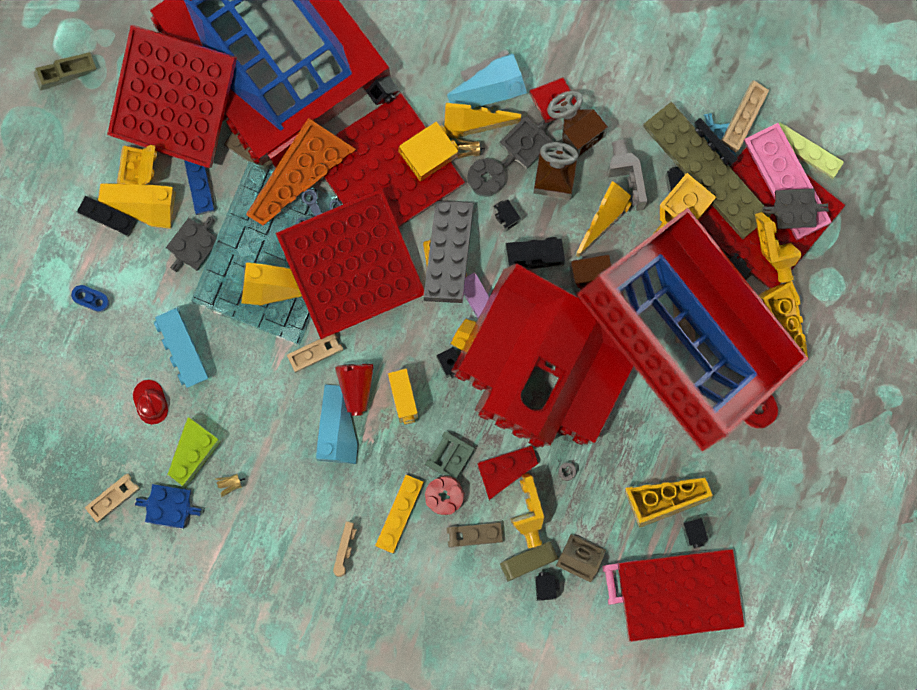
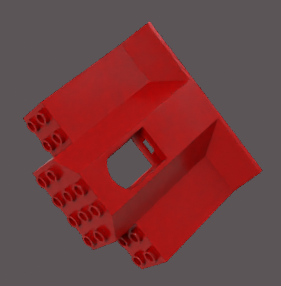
(535, 324)

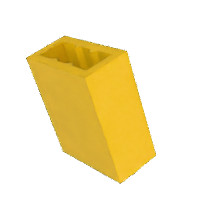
(429, 151)
(403, 396)

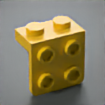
(136, 165)

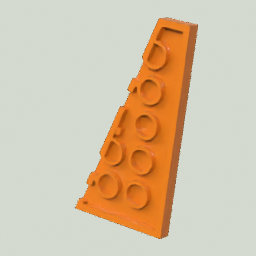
(303, 164)

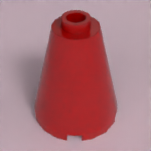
(355, 386)

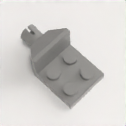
(628, 164)

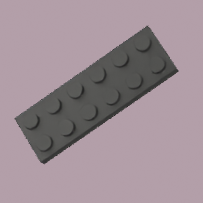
(448, 252)

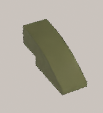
(64, 70)

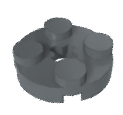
(493, 185)

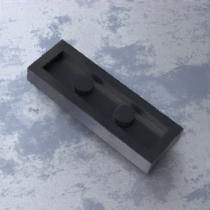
(715, 143)
(106, 216)

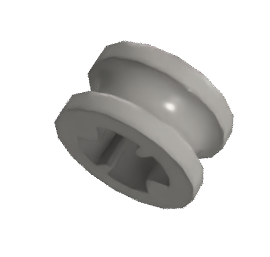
(563, 466)

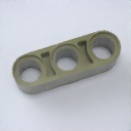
(529, 561)

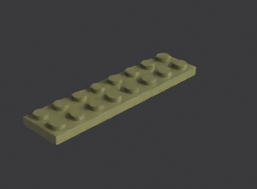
(696, 158)

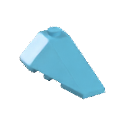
(492, 84)
(336, 431)

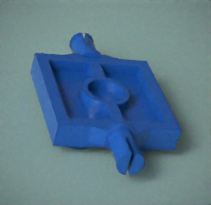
(168, 506)

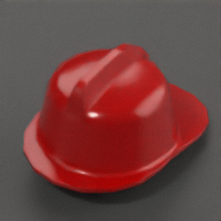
(150, 402)

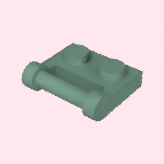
(456, 458)

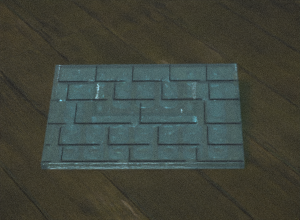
(248, 241)

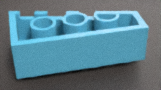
(181, 347)

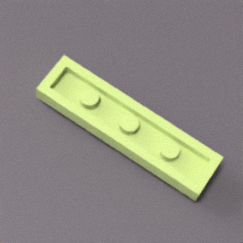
(812, 153)

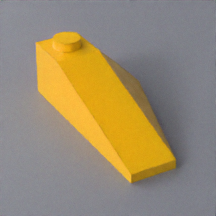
(464, 121)
(143, 202)

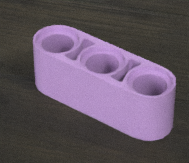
(475, 293)

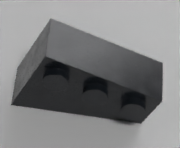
(535, 253)

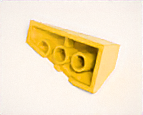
(611, 209)
(268, 284)
(784, 305)

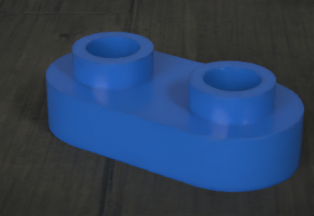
(90, 299)

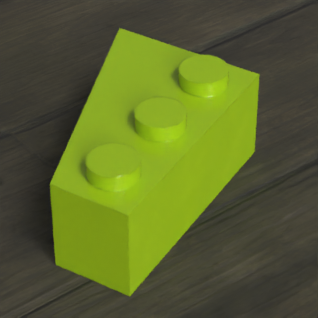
(191, 452)

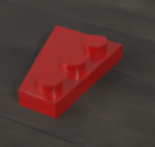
(506, 469)

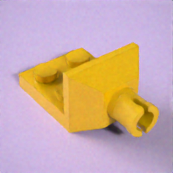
(686, 194)
(781, 256)
(530, 523)

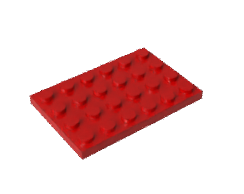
(680, 595)

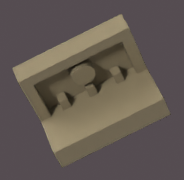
(581, 558)

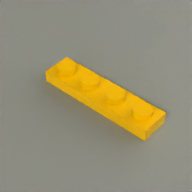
(399, 514)

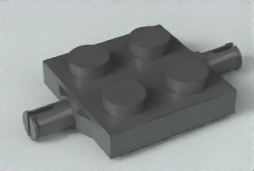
(525, 142)
(795, 209)
(192, 244)

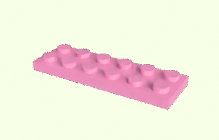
(782, 169)

